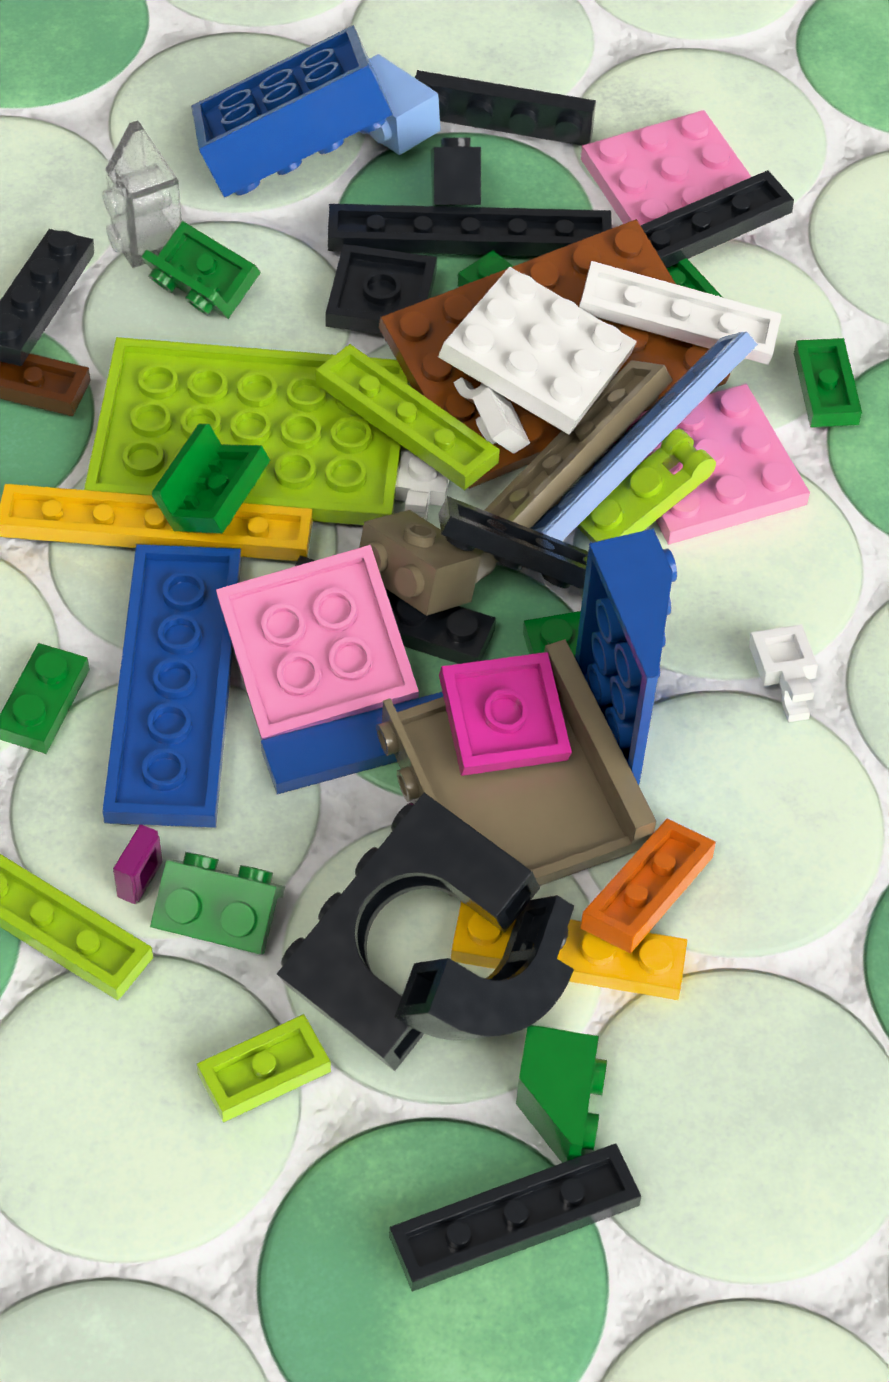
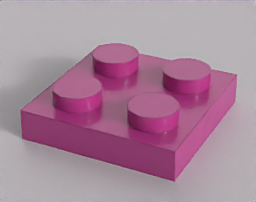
(504, 713)

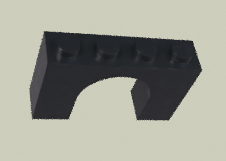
(423, 851)

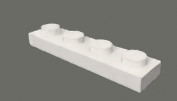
(676, 310)

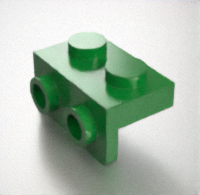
(203, 269)
(208, 482)
(216, 904)

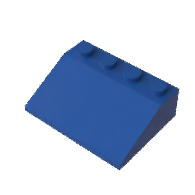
(289, 113)
(625, 633)

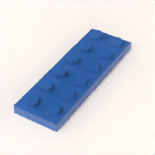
(172, 689)

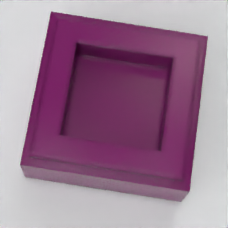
(138, 864)

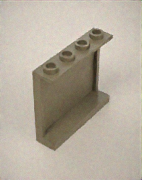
(543, 815)

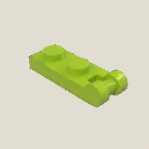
(650, 489)

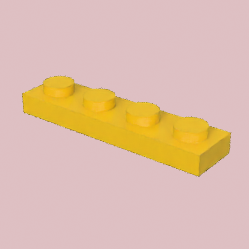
(650, 969)

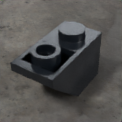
(456, 172)

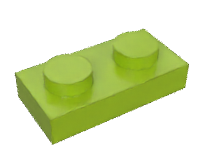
(263, 1067)

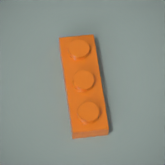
(647, 885)

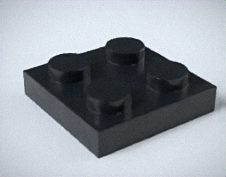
(376, 284)

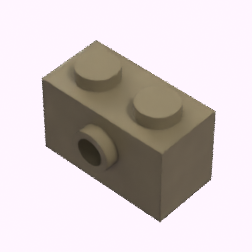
(420, 562)

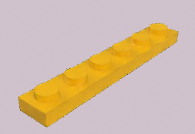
(137, 519)

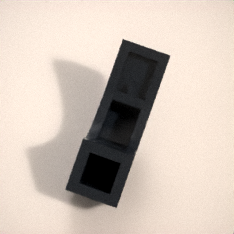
(459, 1005)

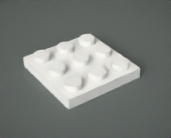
(538, 350)

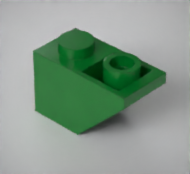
(556, 1087)

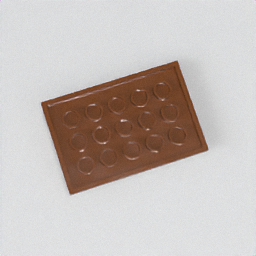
(421, 329)

